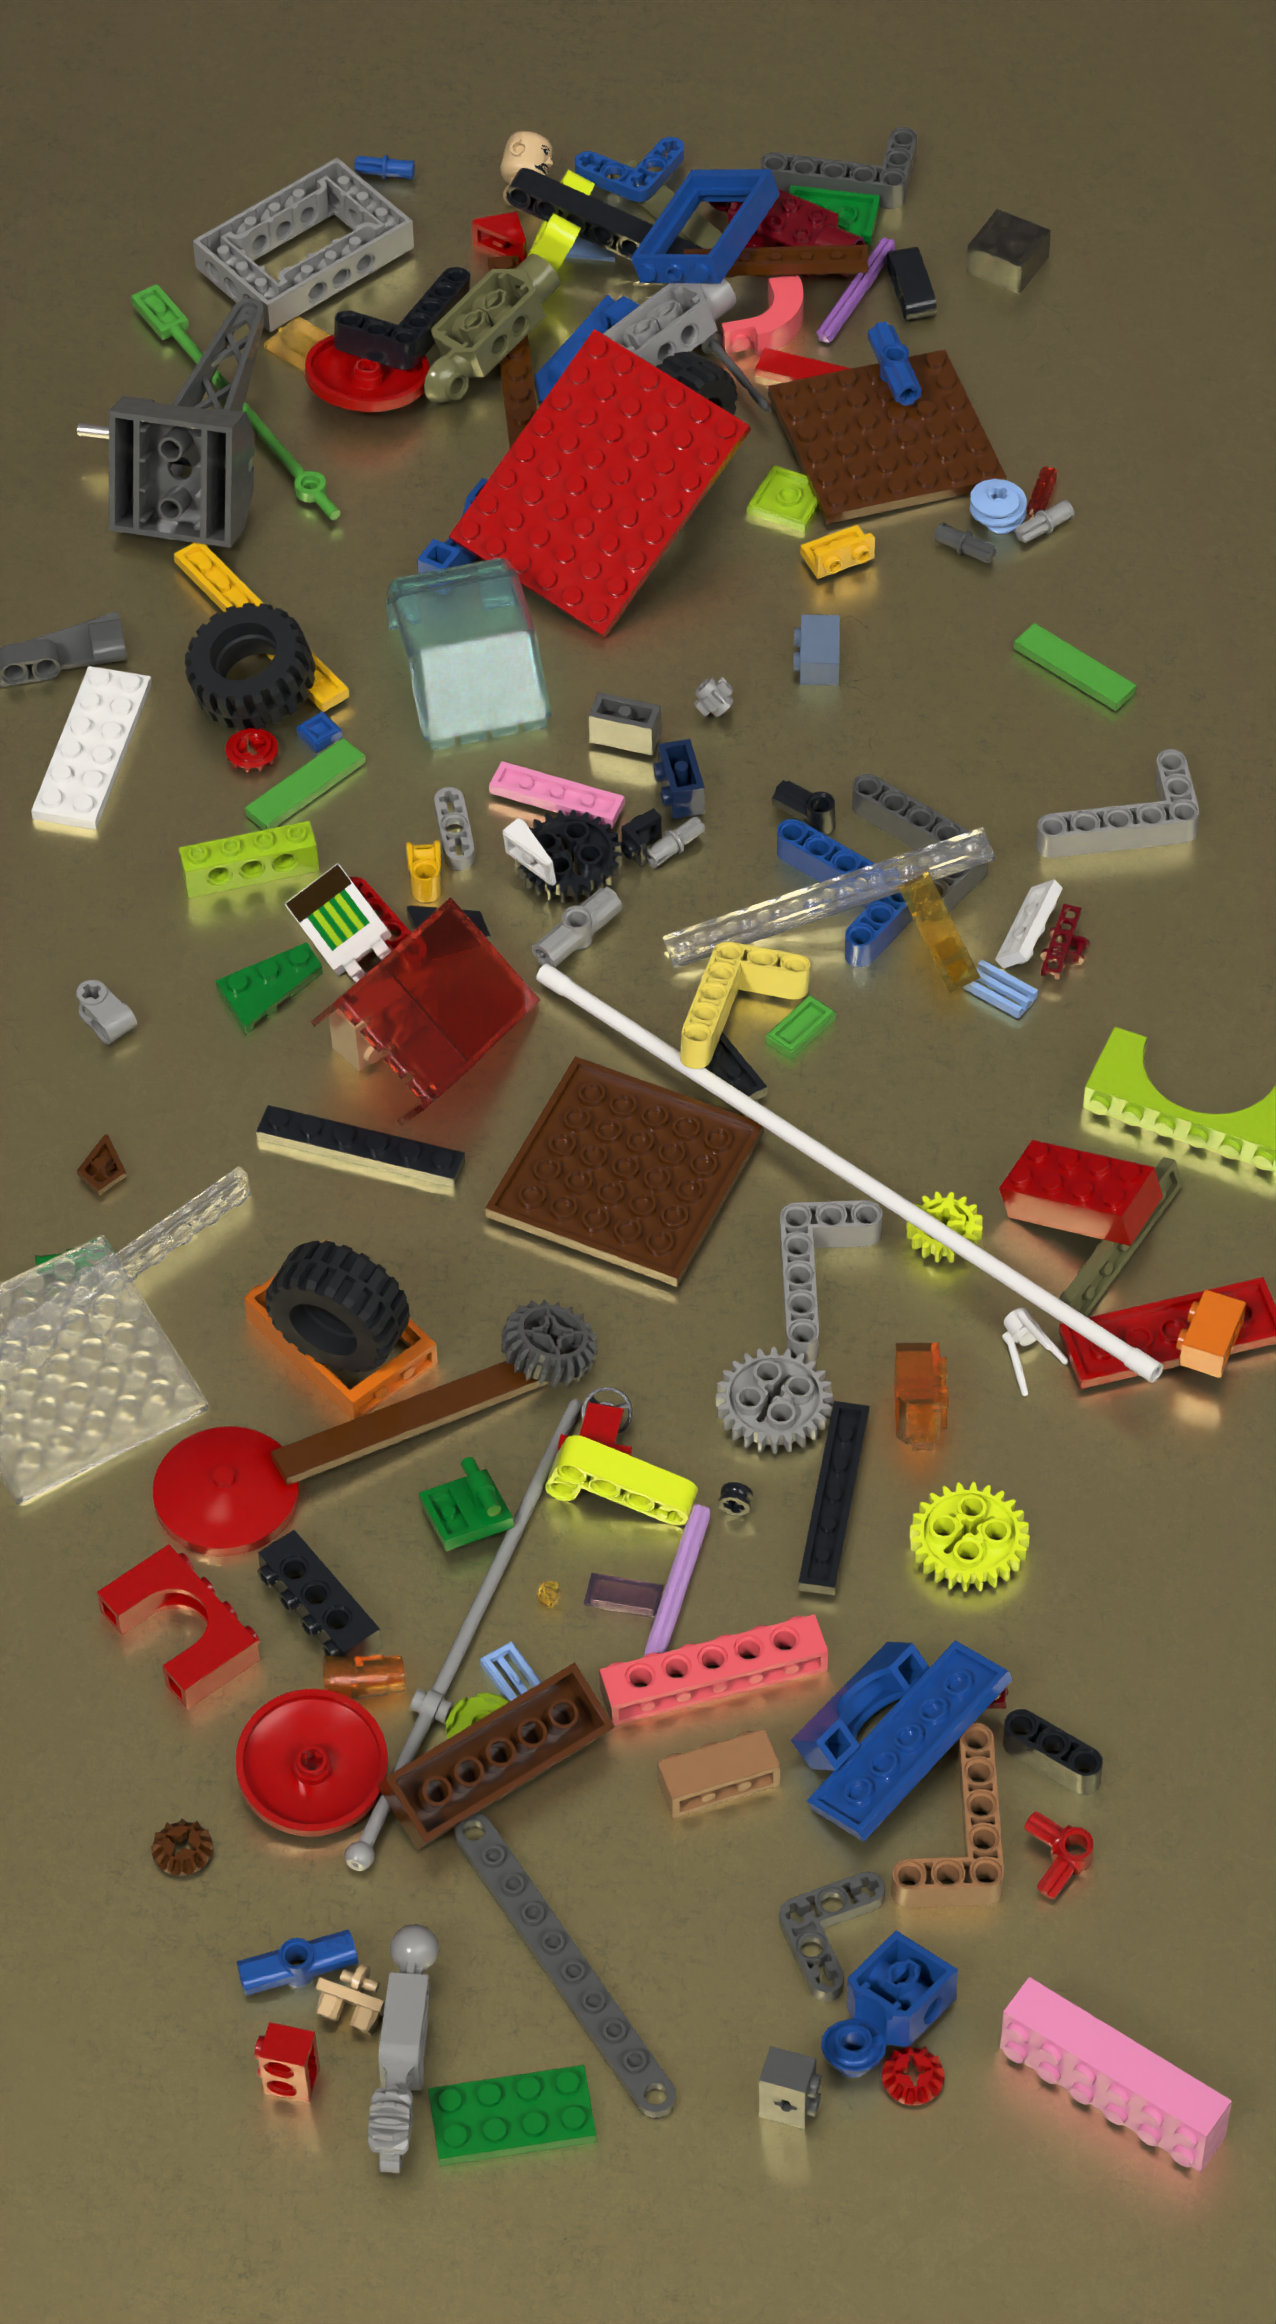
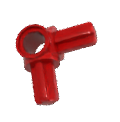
(1064, 1863)

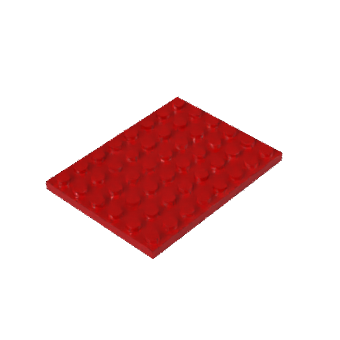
(600, 482)

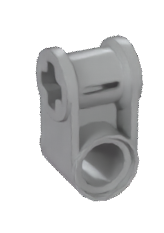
(104, 1011)

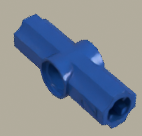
(894, 363)
(275, 1970)

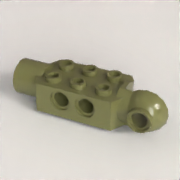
(488, 325)

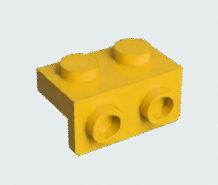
(838, 551)

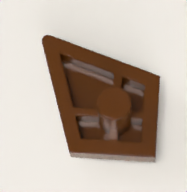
(102, 1167)

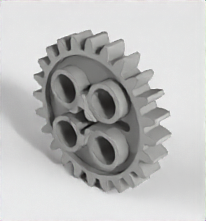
(747, 1387)

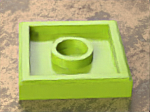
(784, 499)

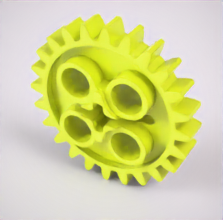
(969, 1536)

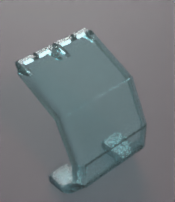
(470, 652)

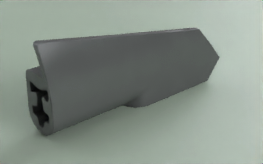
(74, 647)

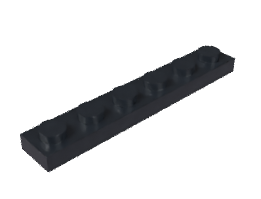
(361, 1146)
(834, 1498)

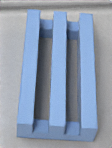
(1003, 986)
(497, 1678)

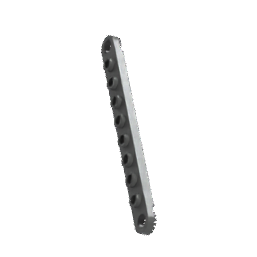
(566, 1967)

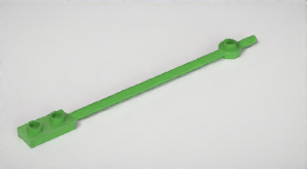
(169, 321)

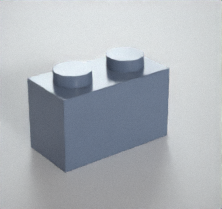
(818, 649)

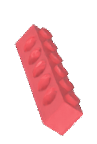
(703, 1684)

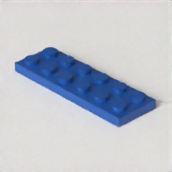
(909, 1740)

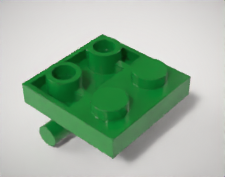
(466, 1508)

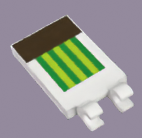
(339, 922)

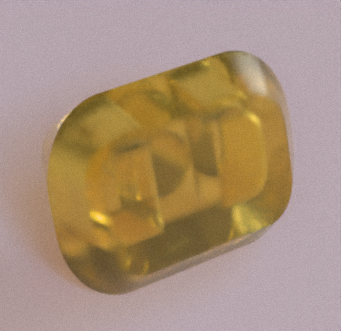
(548, 1594)

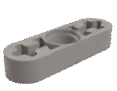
(449, 839)

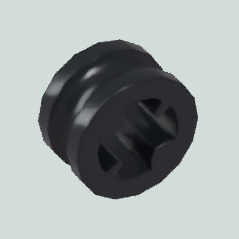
(735, 1499)

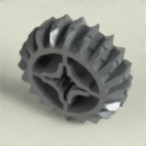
(549, 1343)

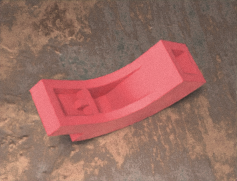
(775, 326)

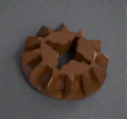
(186, 1861)

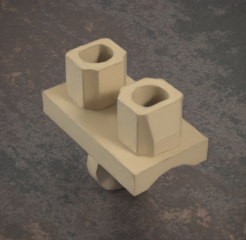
(335, 1996)

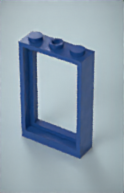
(751, 186)

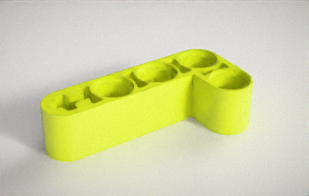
(620, 1479)

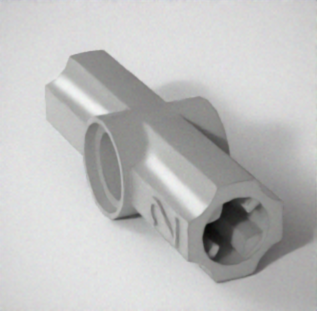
(577, 927)

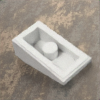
(527, 850)

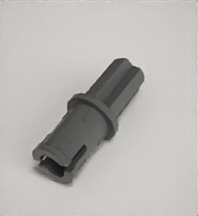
(964, 543)

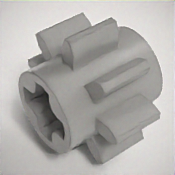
(713, 696)

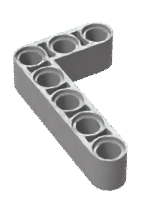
(1128, 826)
(803, 1229)

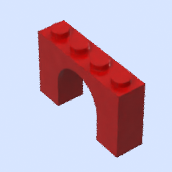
(169, 1582)

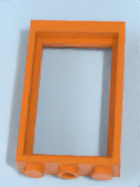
(371, 1391)

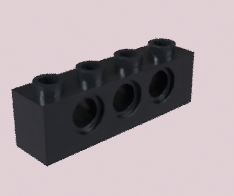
(292, 1558)

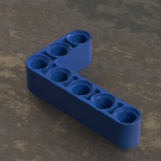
(826, 859)

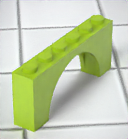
(1125, 1093)

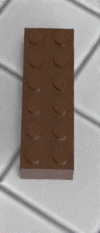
(495, 1756)

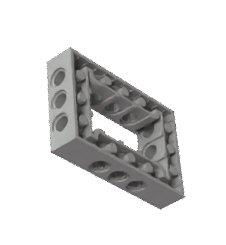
(378, 238)

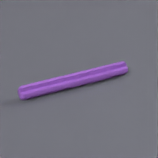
(854, 292)

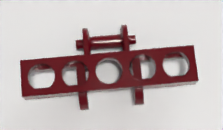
(1068, 939)

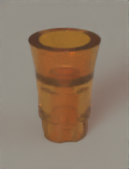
(364, 1675)

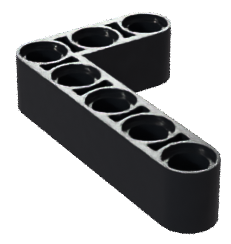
(406, 343)

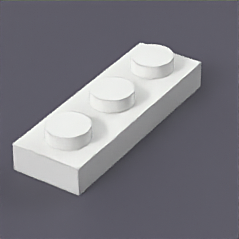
(1029, 924)

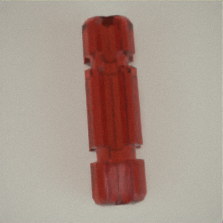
(1042, 490)

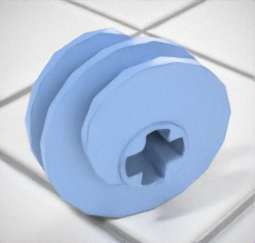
(998, 505)

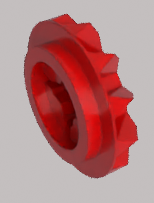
(260, 741)
(901, 2087)

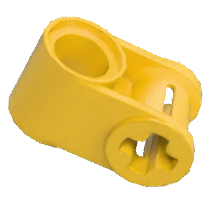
(424, 870)

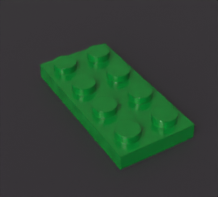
(512, 2115)

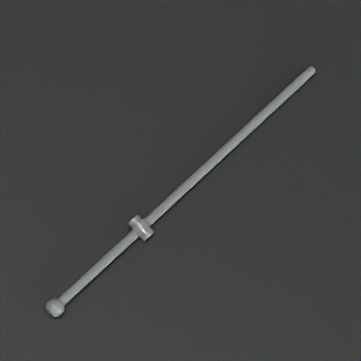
(432, 1704)

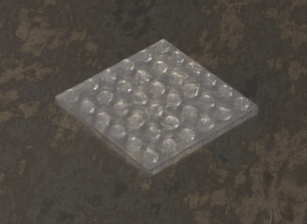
(82, 1370)

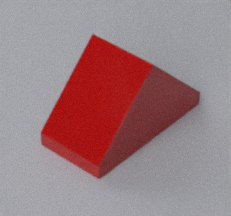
(500, 235)

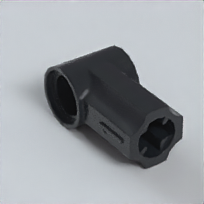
(814, 808)

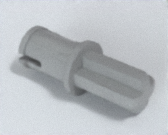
(1044, 521)
(674, 842)

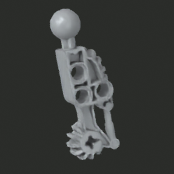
(402, 2045)

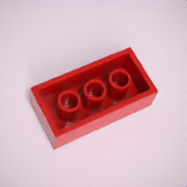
(1081, 1192)

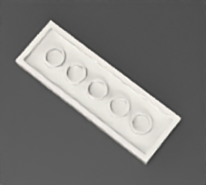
(91, 748)

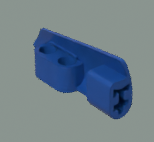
(601, 318)

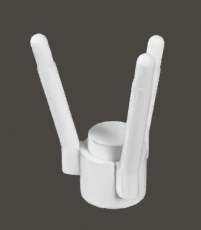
(1024, 1330)

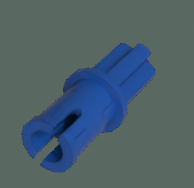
(385, 167)

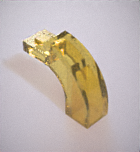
(939, 932)

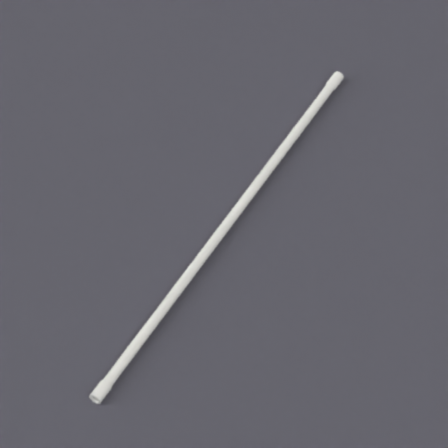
(1131, 1357)

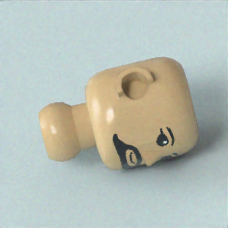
(525, 150)

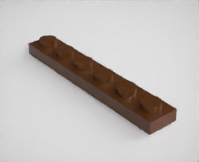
(797, 260)

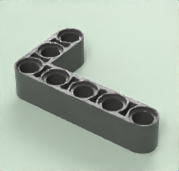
(888, 181)
(914, 826)

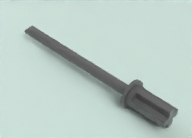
(714, 344)

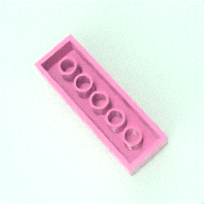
(1114, 2075)

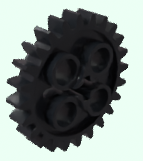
(586, 843)

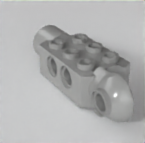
(673, 320)

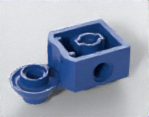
(890, 2003)

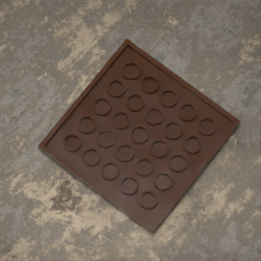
(873, 452)
(625, 1171)

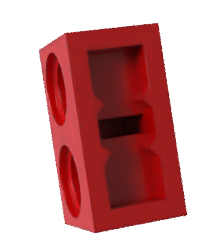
(288, 2061)

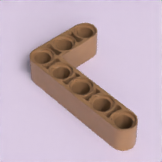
(977, 1831)

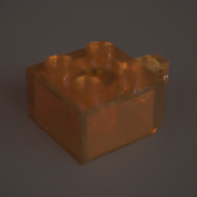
(920, 1394)

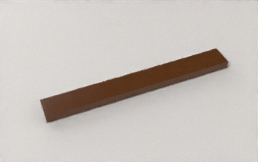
(400, 1421)

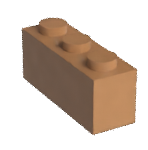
(718, 1773)

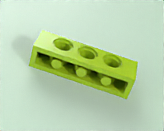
(249, 859)

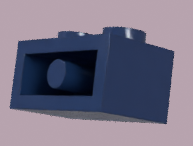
(681, 779)

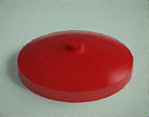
(359, 382)
(223, 1492)
(311, 1762)

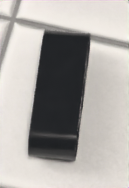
(911, 283)
(1059, 1767)

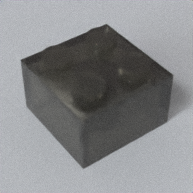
(1008, 251)

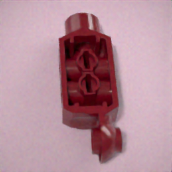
(795, 223)

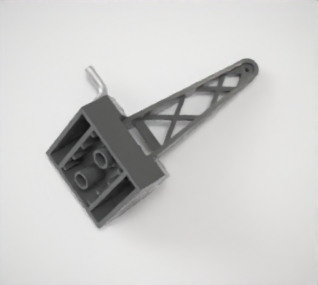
(216, 443)

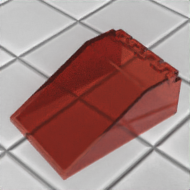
(436, 1003)

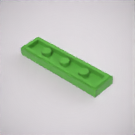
(1075, 667)
(305, 785)

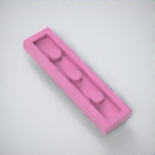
(555, 793)

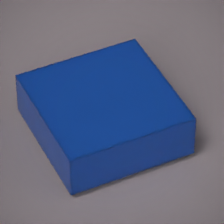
(319, 732)

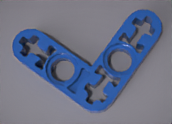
(630, 184)

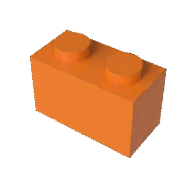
(1211, 1333)

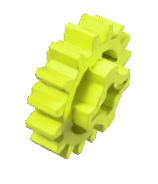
(954, 1215)

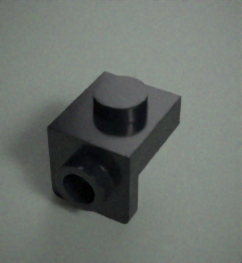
(639, 834)

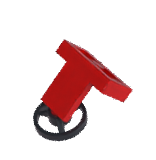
(603, 1420)

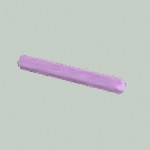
(678, 1580)

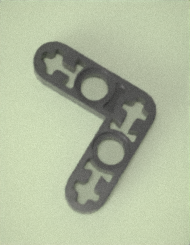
(812, 1928)

